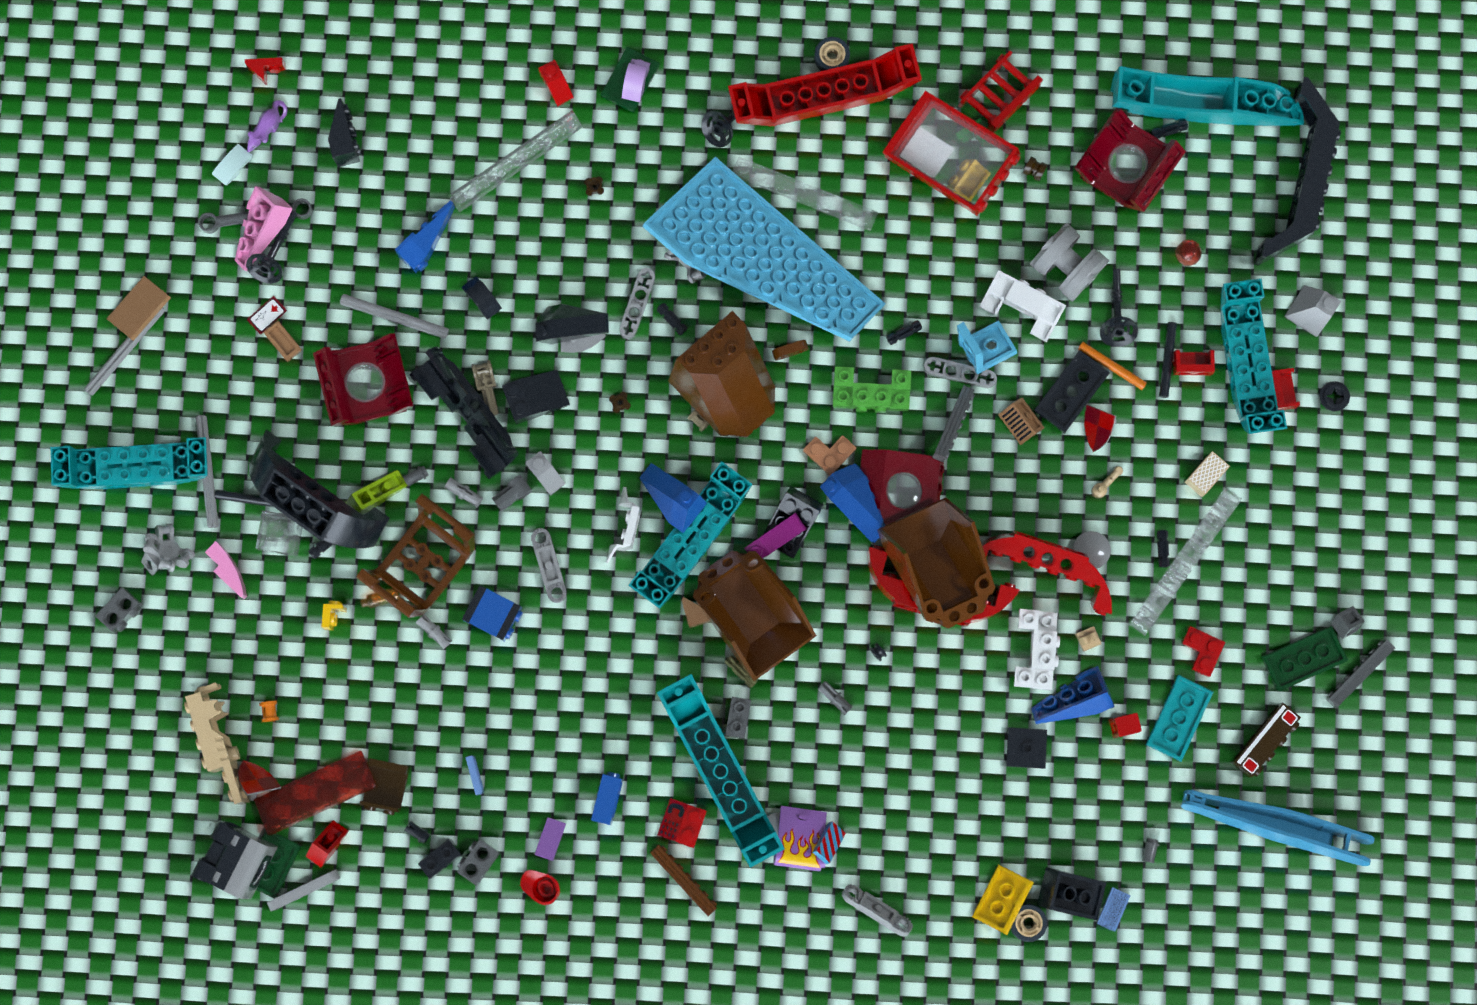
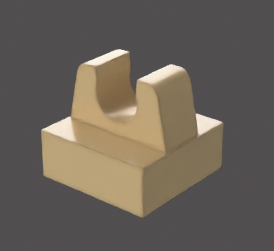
(1088, 639)

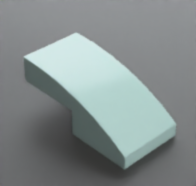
(231, 164)

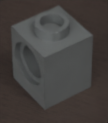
(1347, 622)

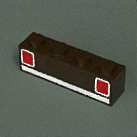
(1265, 740)

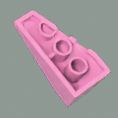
(264, 221)

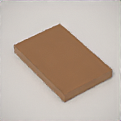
(138, 308)

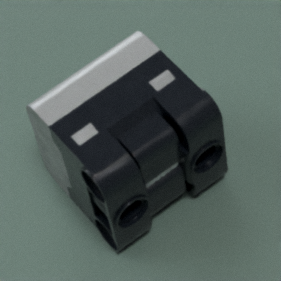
(235, 860)

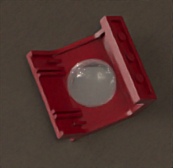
(1128, 162)
(363, 381)
(902, 481)

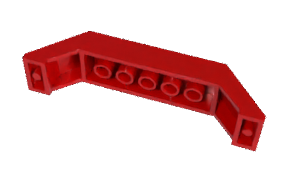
(826, 90)

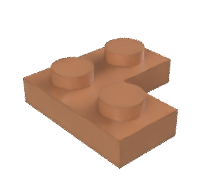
(830, 458)

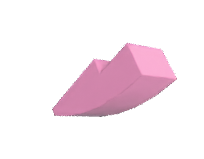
(227, 569)

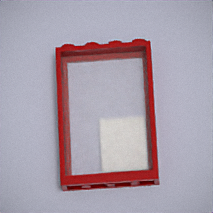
(952, 153)

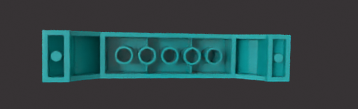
(720, 771)

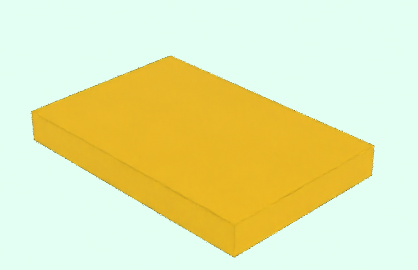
(1002, 899)

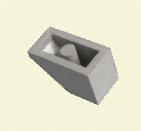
(545, 473)

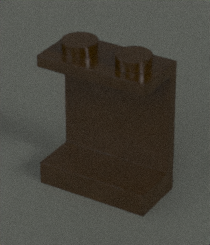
(390, 788)

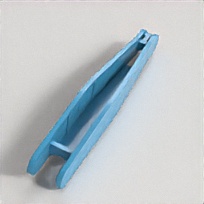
(1279, 825)

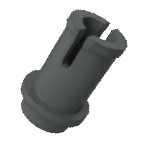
(416, 475)
(1150, 850)

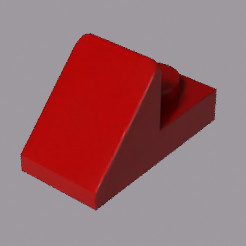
(261, 66)

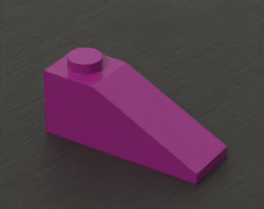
(777, 536)

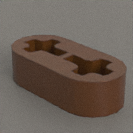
(790, 350)

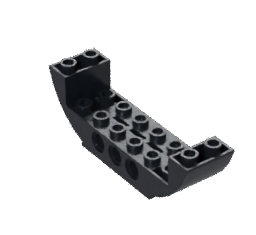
(309, 502)

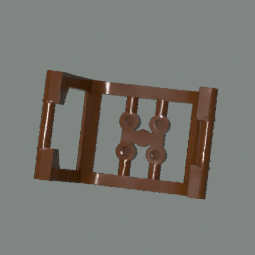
(421, 606)

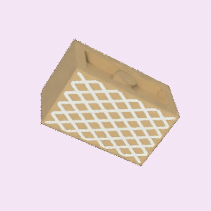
(1207, 474)

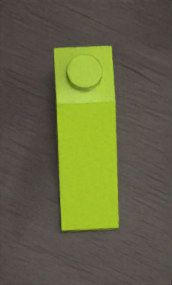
(377, 492)

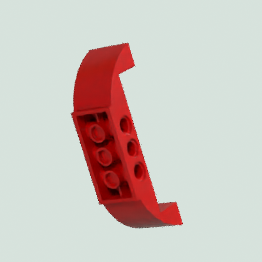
(1078, 568)
(898, 593)

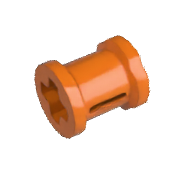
(269, 711)

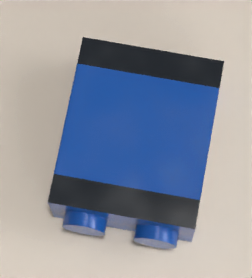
(493, 613)

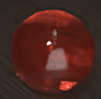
(1188, 252)

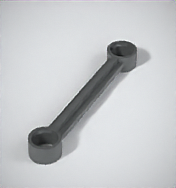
(238, 218)

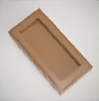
(282, 341)

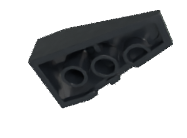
(569, 323)

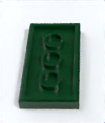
(1304, 658)

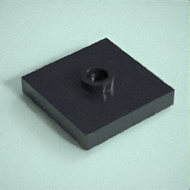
(1026, 748)

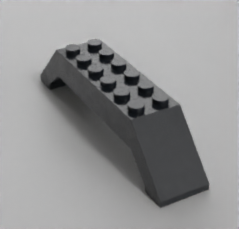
(1312, 174)

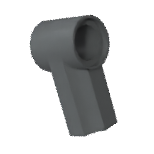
(515, 490)

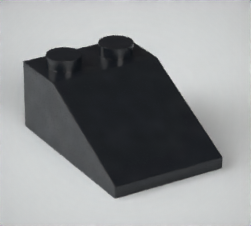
(535, 396)
(1071, 893)

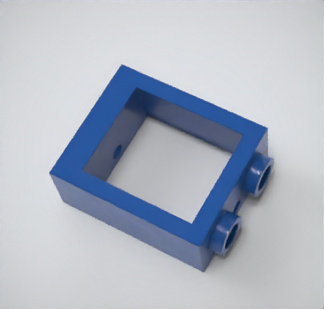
(607, 798)

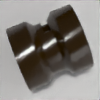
(1035, 168)

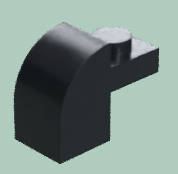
(481, 297)

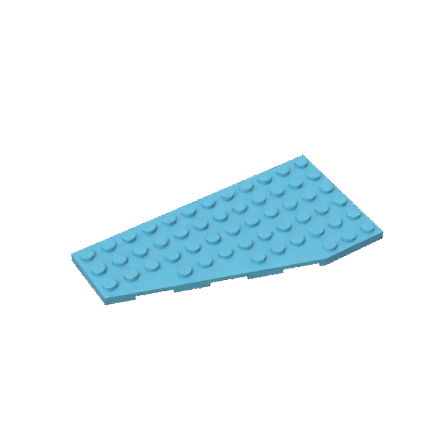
(747, 243)

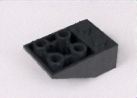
(341, 137)
(805, 508)

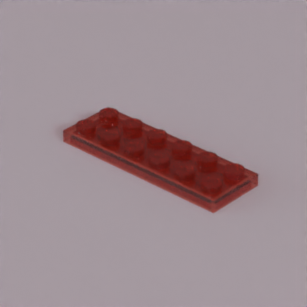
(315, 793)

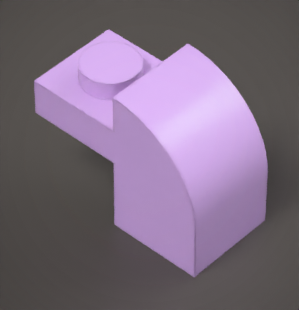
(635, 80)

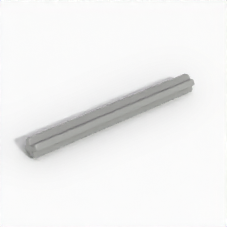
(394, 316)
(117, 358)
(208, 482)

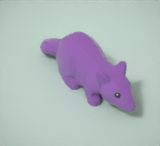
(267, 123)

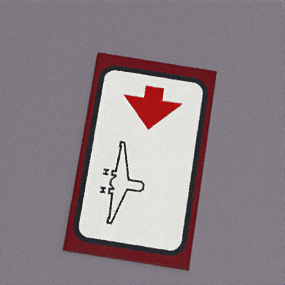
(266, 315)

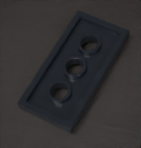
(1075, 404)

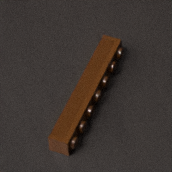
(684, 880)

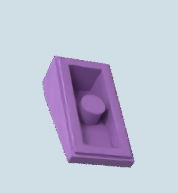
(550, 839)

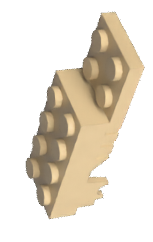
(214, 744)

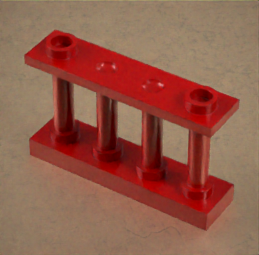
(1006, 109)

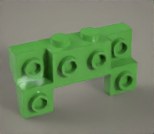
(871, 396)

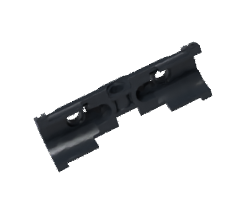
(444, 379)

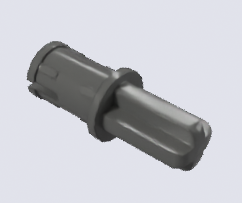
(835, 697)

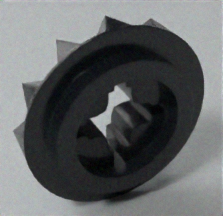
(1340, 390)

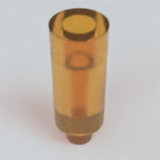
(374, 600)

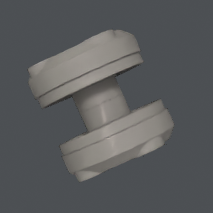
(1059, 253)

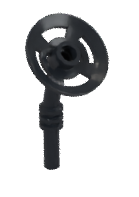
(718, 128)
(268, 260)
(1118, 325)

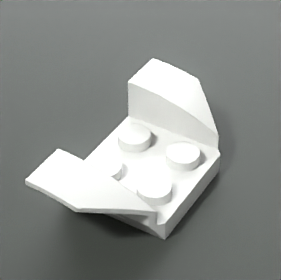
(632, 519)

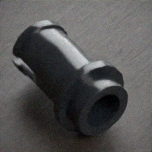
(417, 832)

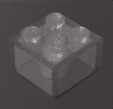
(278, 534)

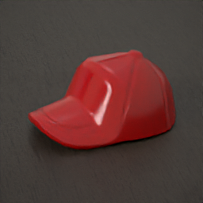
(540, 886)

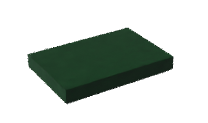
(614, 86)
(279, 865)

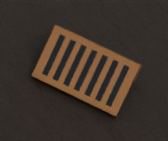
(1021, 421)

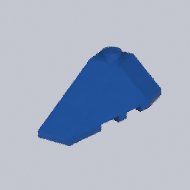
(418, 248)
(852, 495)
(675, 500)
(1081, 698)

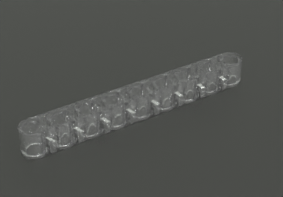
(1185, 561)

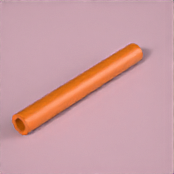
(1113, 366)

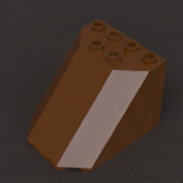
(726, 379)
(940, 562)
(752, 611)

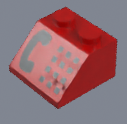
(682, 823)

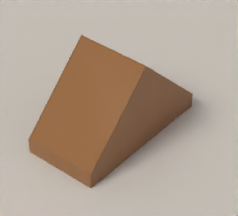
(694, 613)

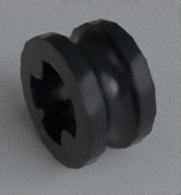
(878, 652)

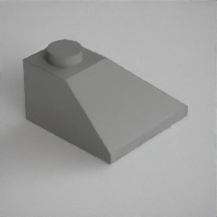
(1312, 309)

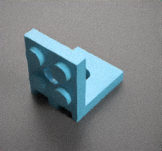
(976, 349)

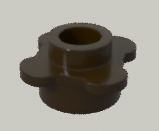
(589, 182)
(619, 407)

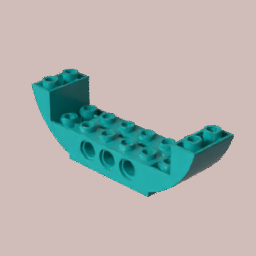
(1249, 357)
(129, 465)
(684, 550)

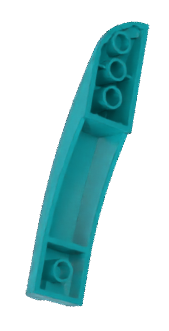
(1204, 99)

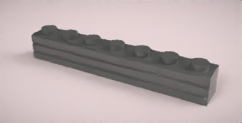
(954, 424)
(1360, 673)

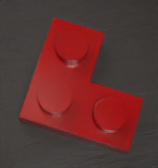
(1208, 648)

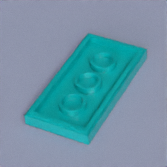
(1179, 718)

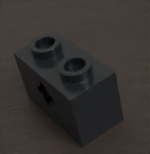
(440, 858)

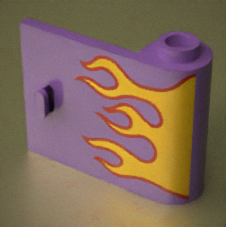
(800, 838)

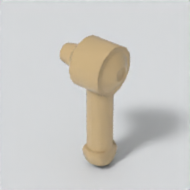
(1100, 489)

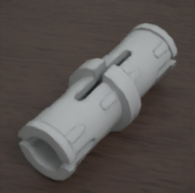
(463, 492)
(433, 631)

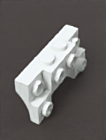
(1026, 300)
(1042, 650)

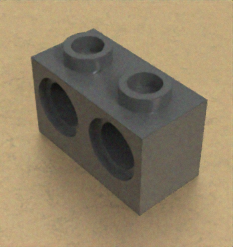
(115, 606)
(738, 717)
(482, 865)

